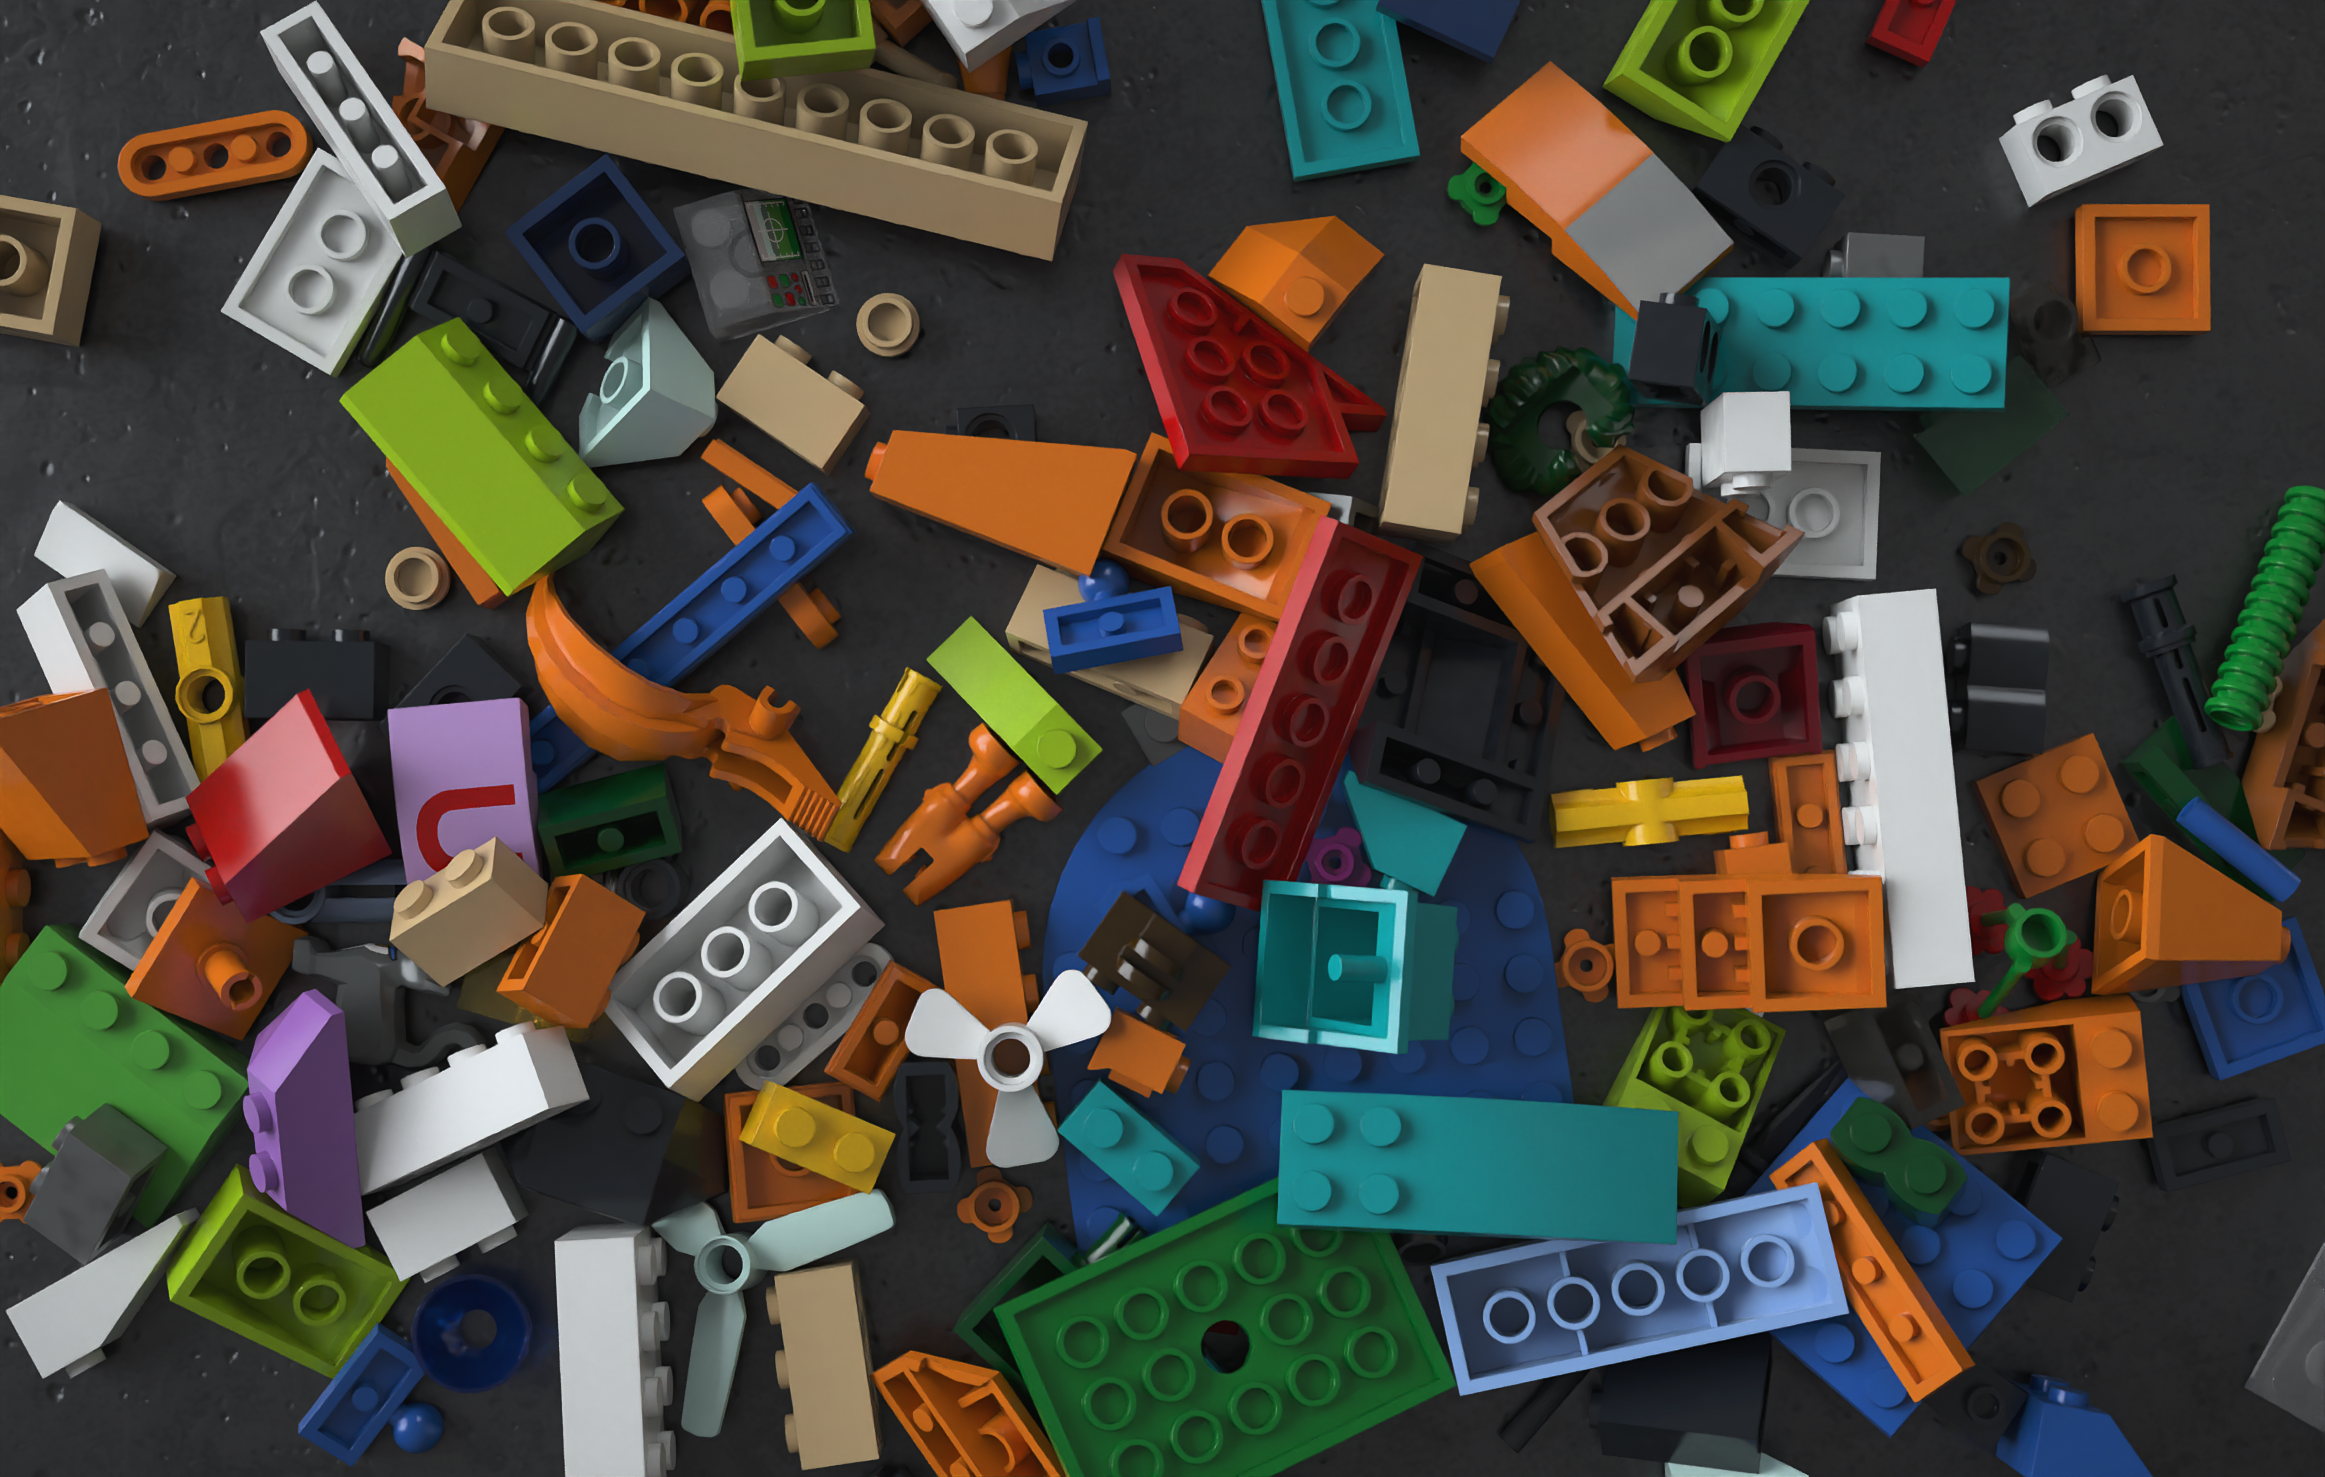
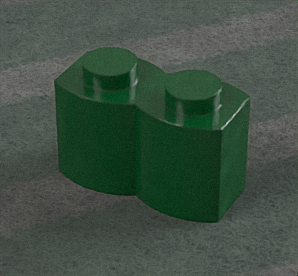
(1914, 1173)

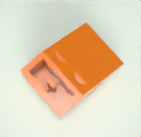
(2049, 1076)

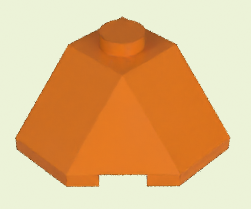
(1297, 273)

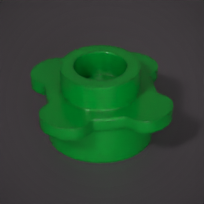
(1467, 191)

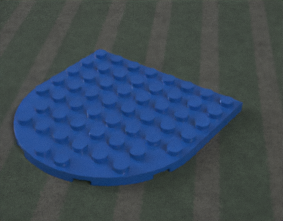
(1228, 1108)

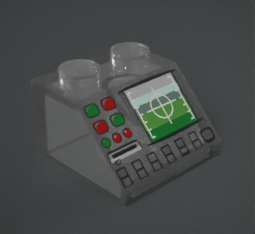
(755, 261)

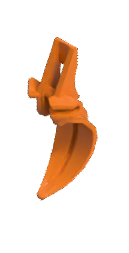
(647, 721)

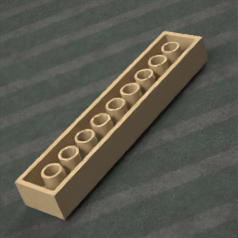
(825, 138)

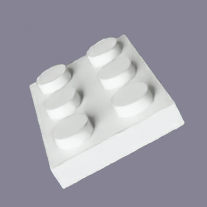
(318, 269)
(1828, 498)

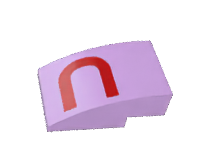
(462, 781)

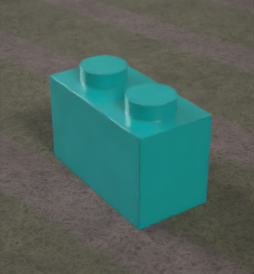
(1129, 1146)

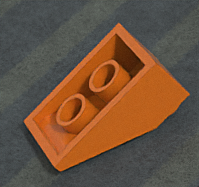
(1213, 533)

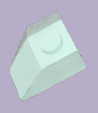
(652, 395)

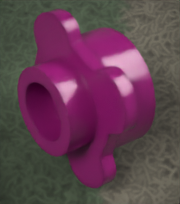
(1345, 846)

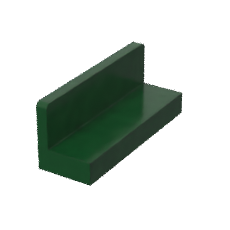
(2166, 774)

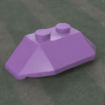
(306, 1118)

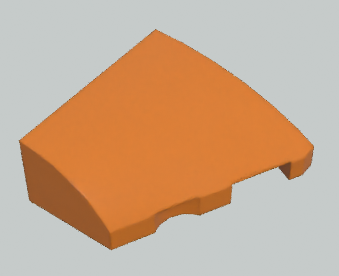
(451, 144)

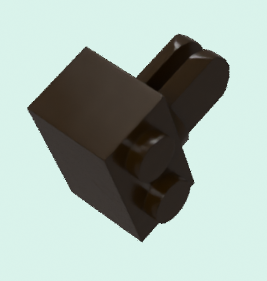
(1152, 962)

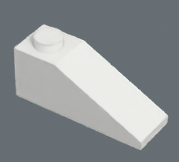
(97, 1302)

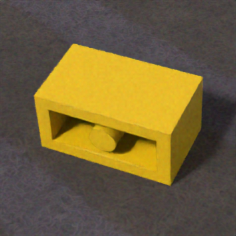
(817, 1136)

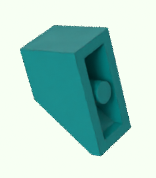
(1402, 838)

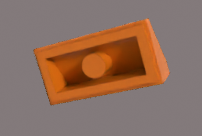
(876, 1039)

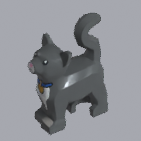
(372, 996)

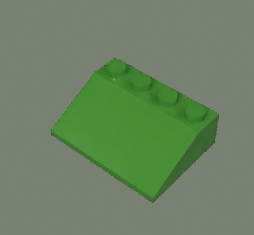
(83, 1042)

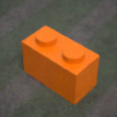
(571, 960)

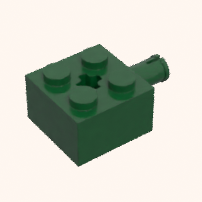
(1037, 1263)

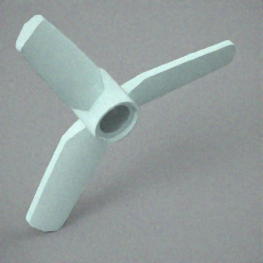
(774, 1246)

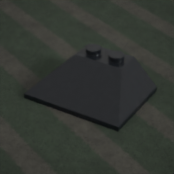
(1460, 707)

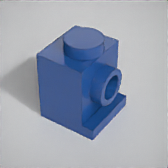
(1082, 79)

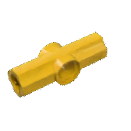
(205, 653)
(1648, 811)

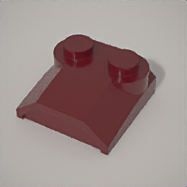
(1754, 693)

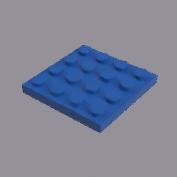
(1966, 1264)

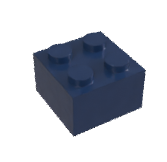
(599, 249)

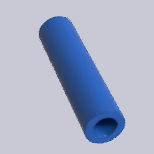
(2238, 849)

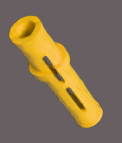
(883, 750)

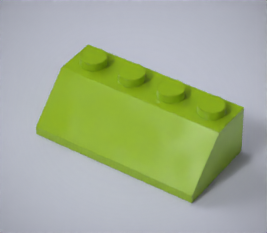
(1702, 60)
(482, 456)

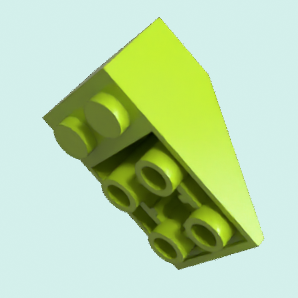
(1711, 1073)

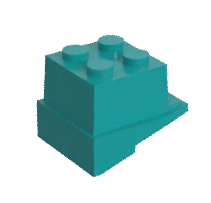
(1353, 966)

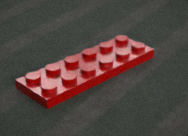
(1300, 714)

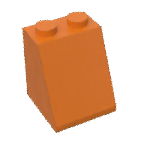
(67, 780)

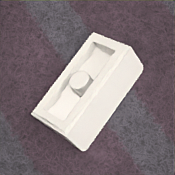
(80, 544)

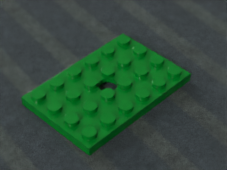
(1123, 1366)

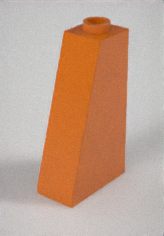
(1014, 493)
(1564, 635)

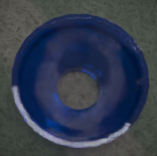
(448, 1356)

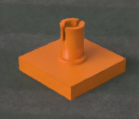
(213, 963)

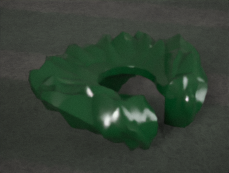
(1533, 387)

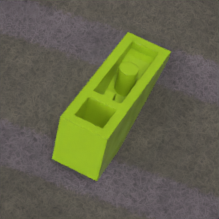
(1015, 706)

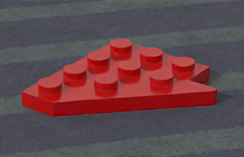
(1233, 384)

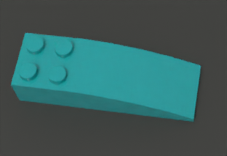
(1477, 1167)

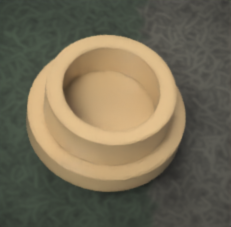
(888, 325)
(417, 578)

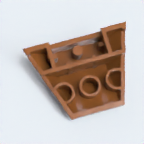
(1657, 558)
(2288, 762)

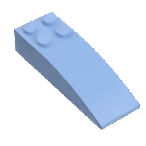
(1593, 1304)

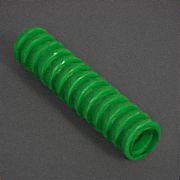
(2271, 612)

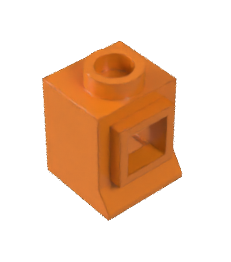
(1140, 1055)

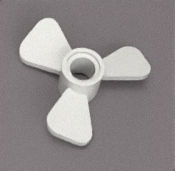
(1020, 1124)

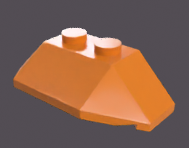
(965, 1418)

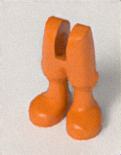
(949, 834)

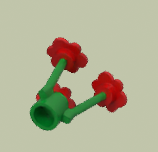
(2036, 945)

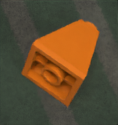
(2178, 923)

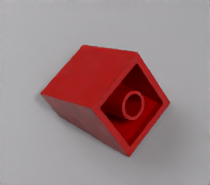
(283, 815)

